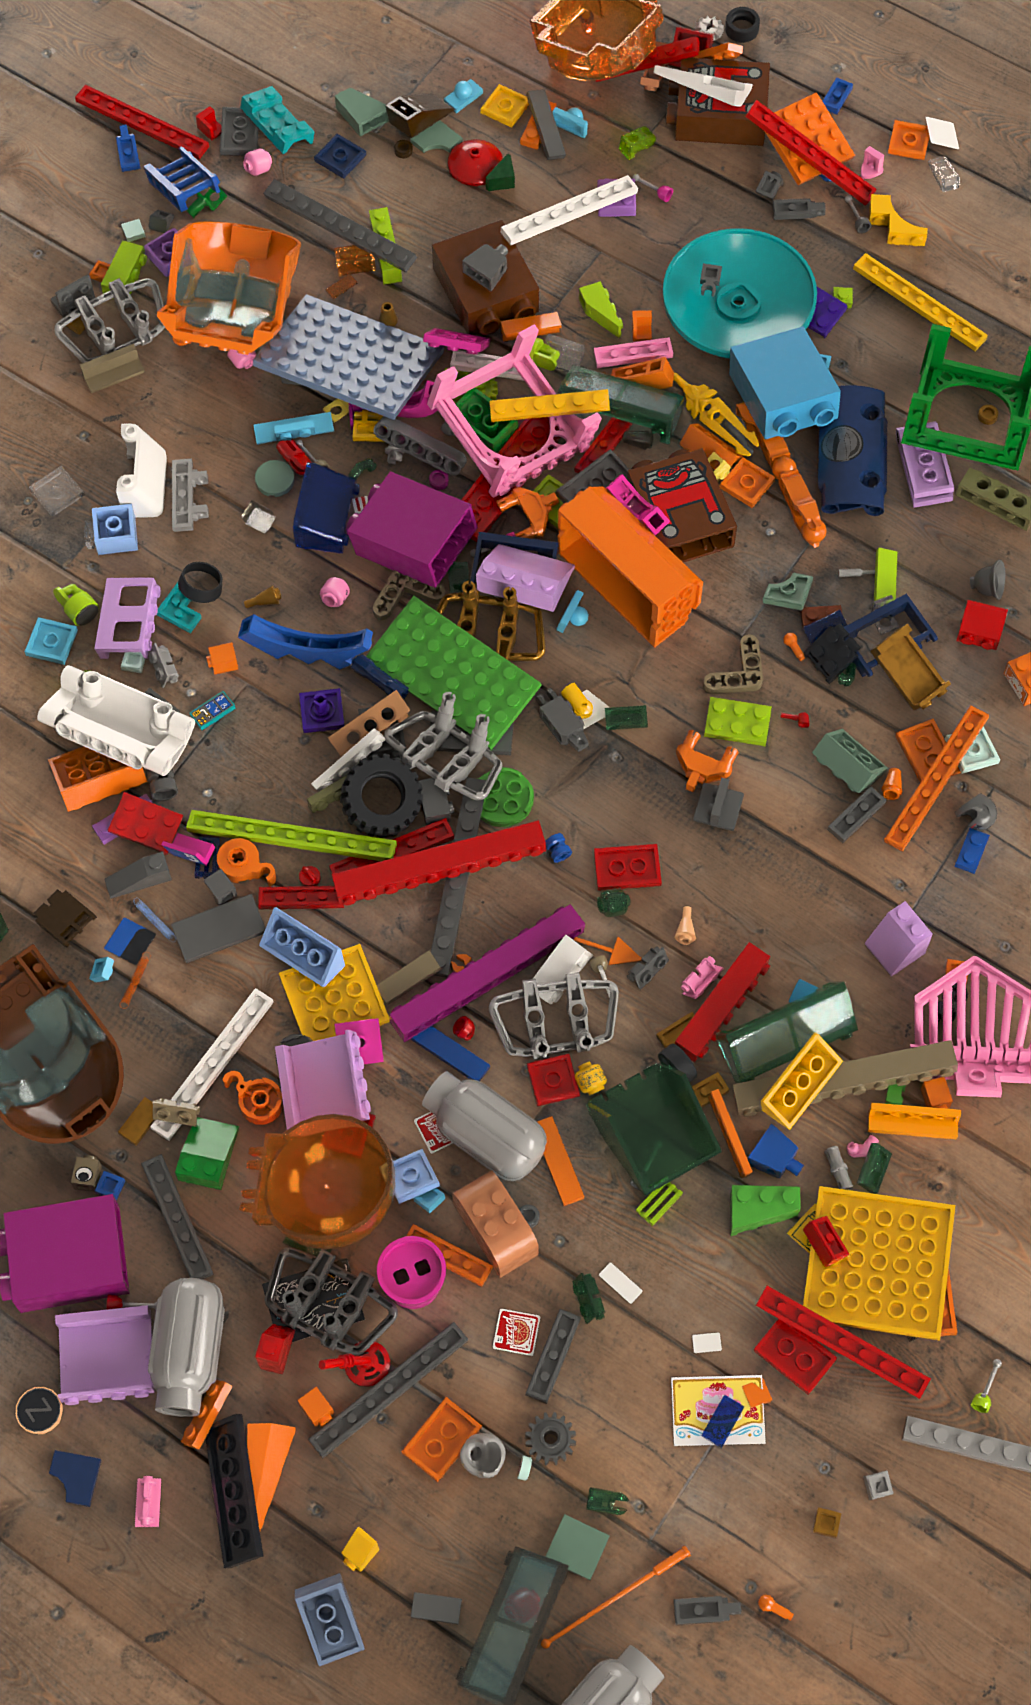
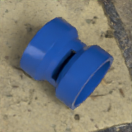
(558, 848)

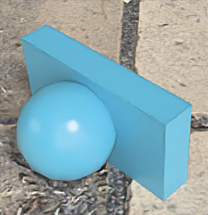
(463, 94)
(571, 121)
(576, 614)

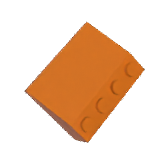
(91, 776)

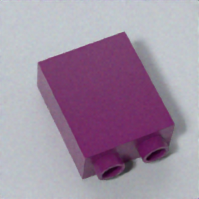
(411, 528)
(63, 1254)

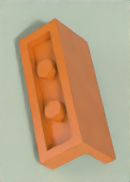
(545, 323)
(699, 437)

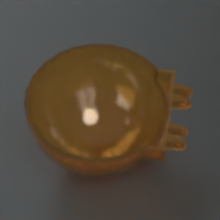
(322, 1181)

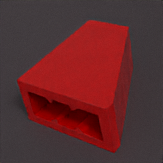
(274, 1348)

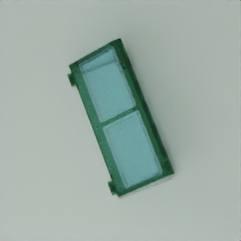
(630, 400)
(784, 1031)

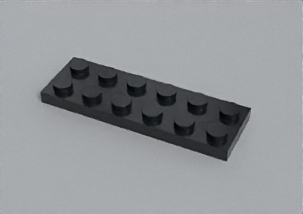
(233, 1492)

